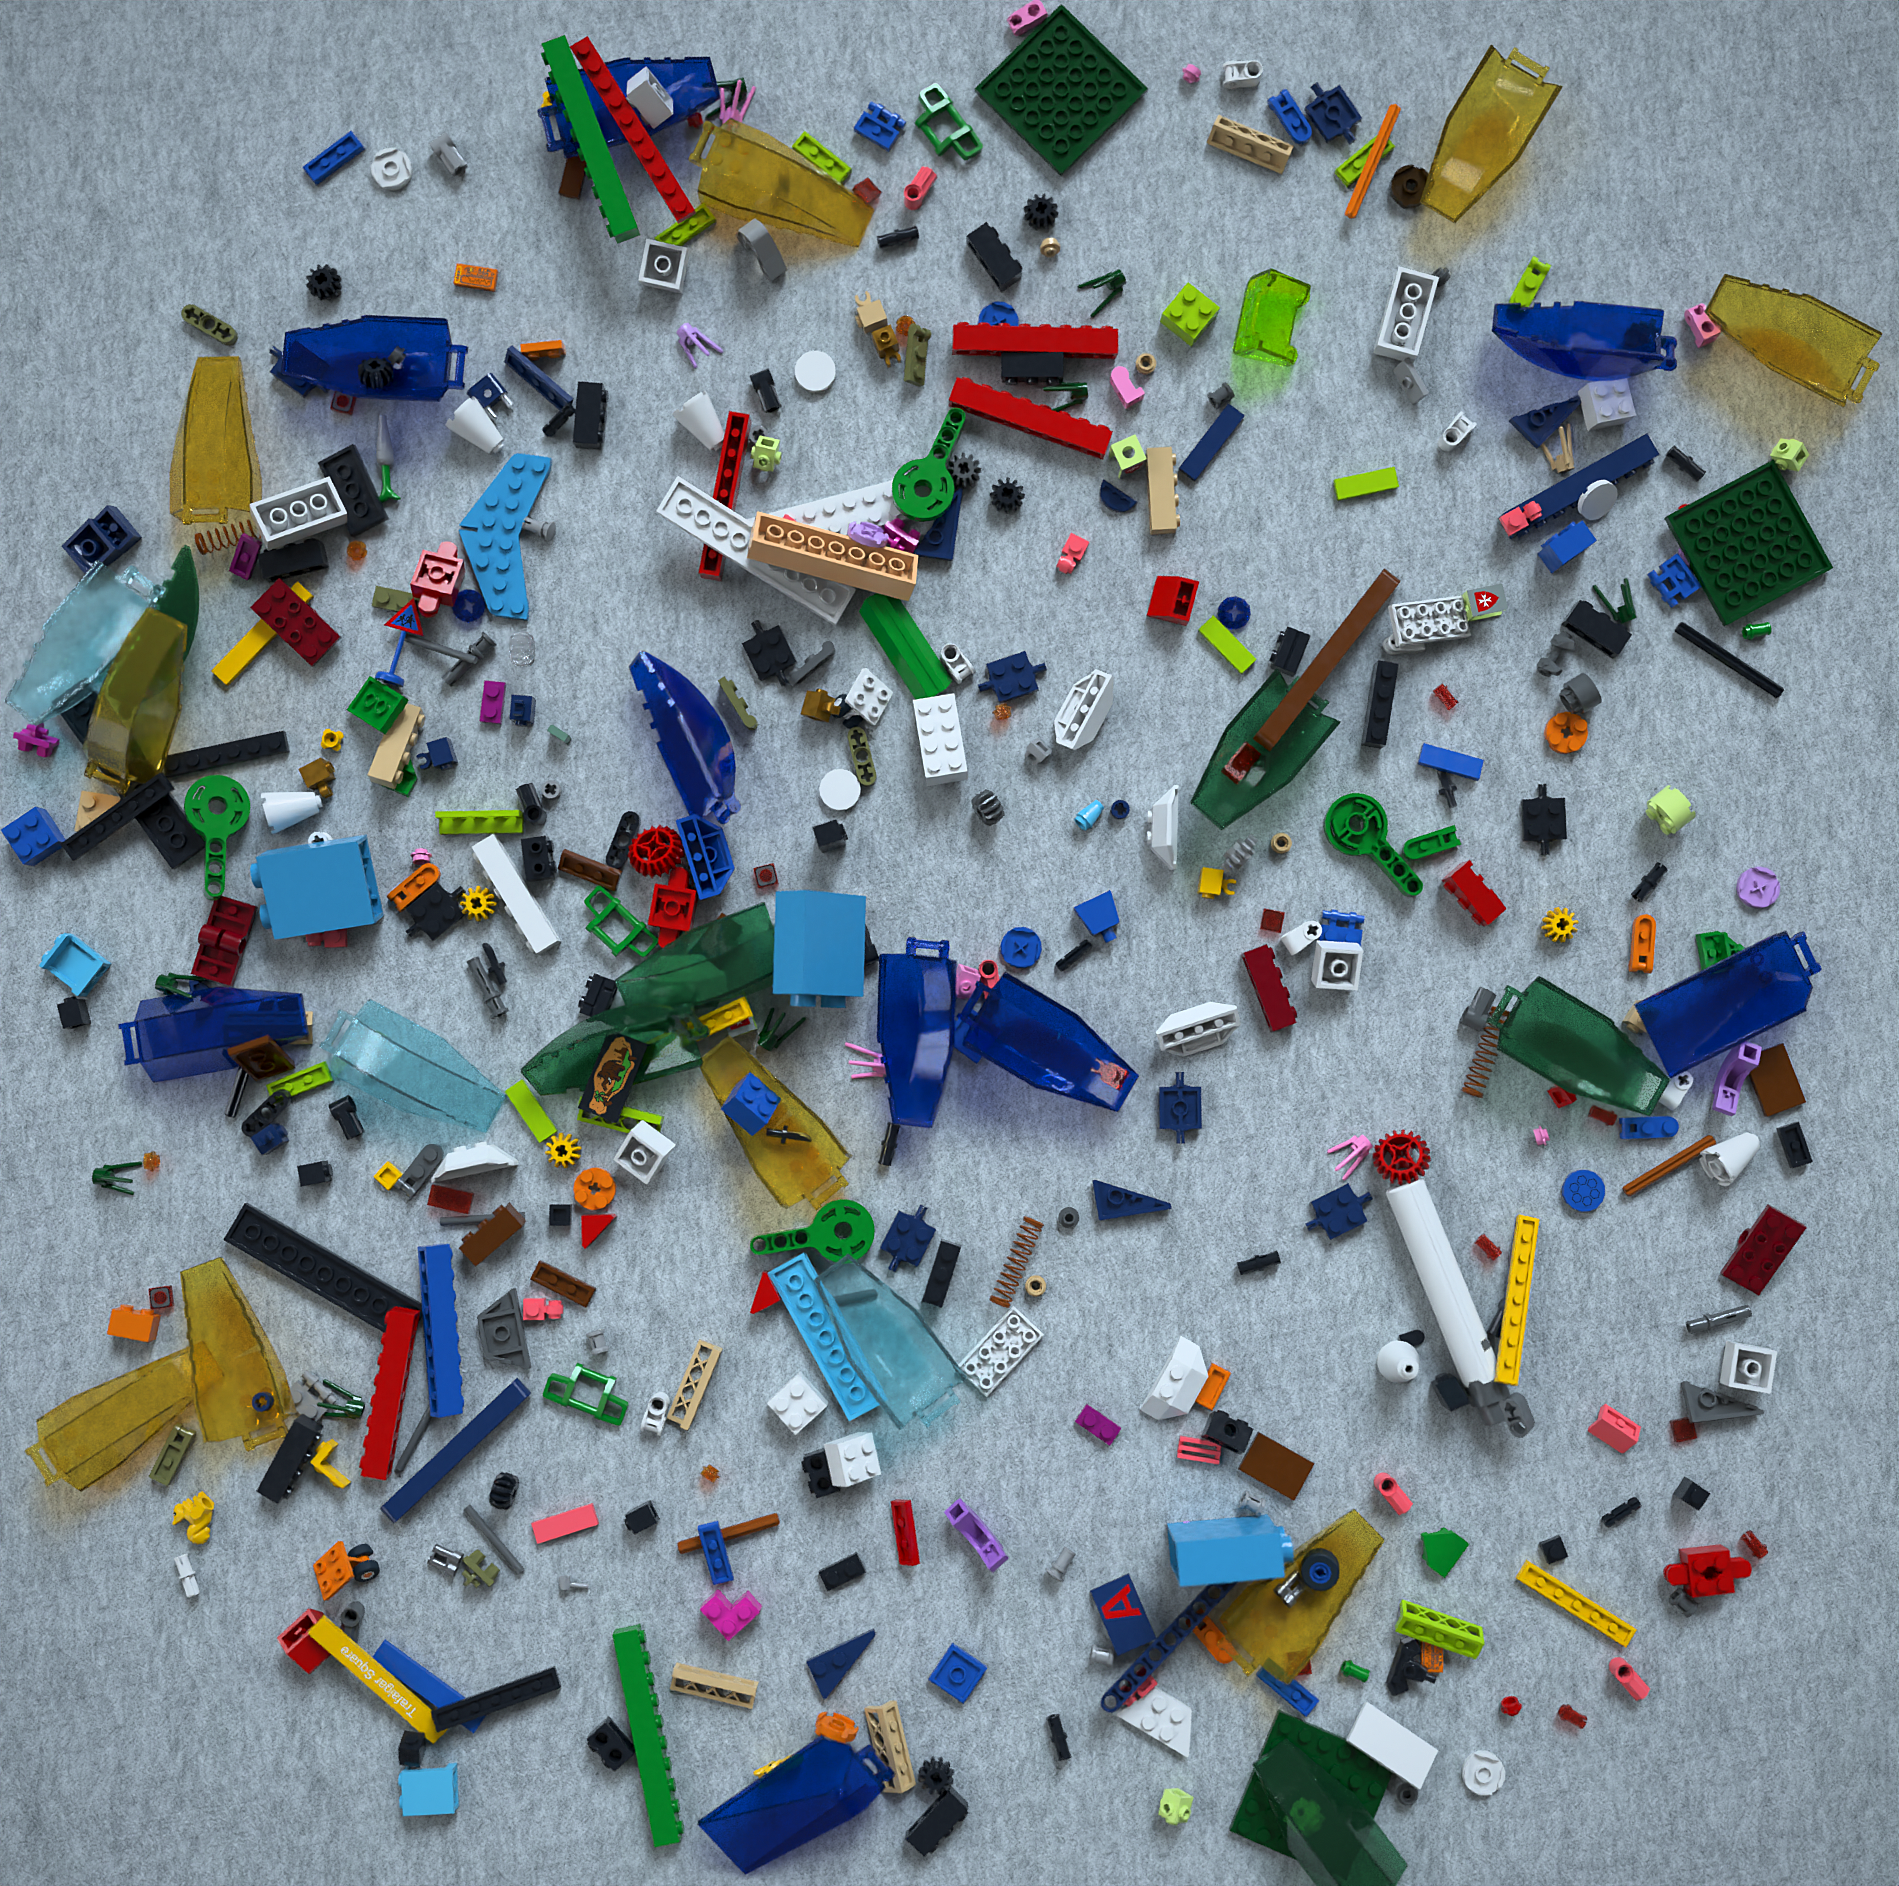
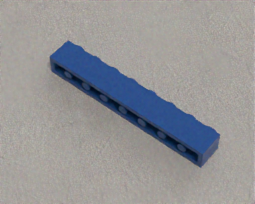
(440, 1330)

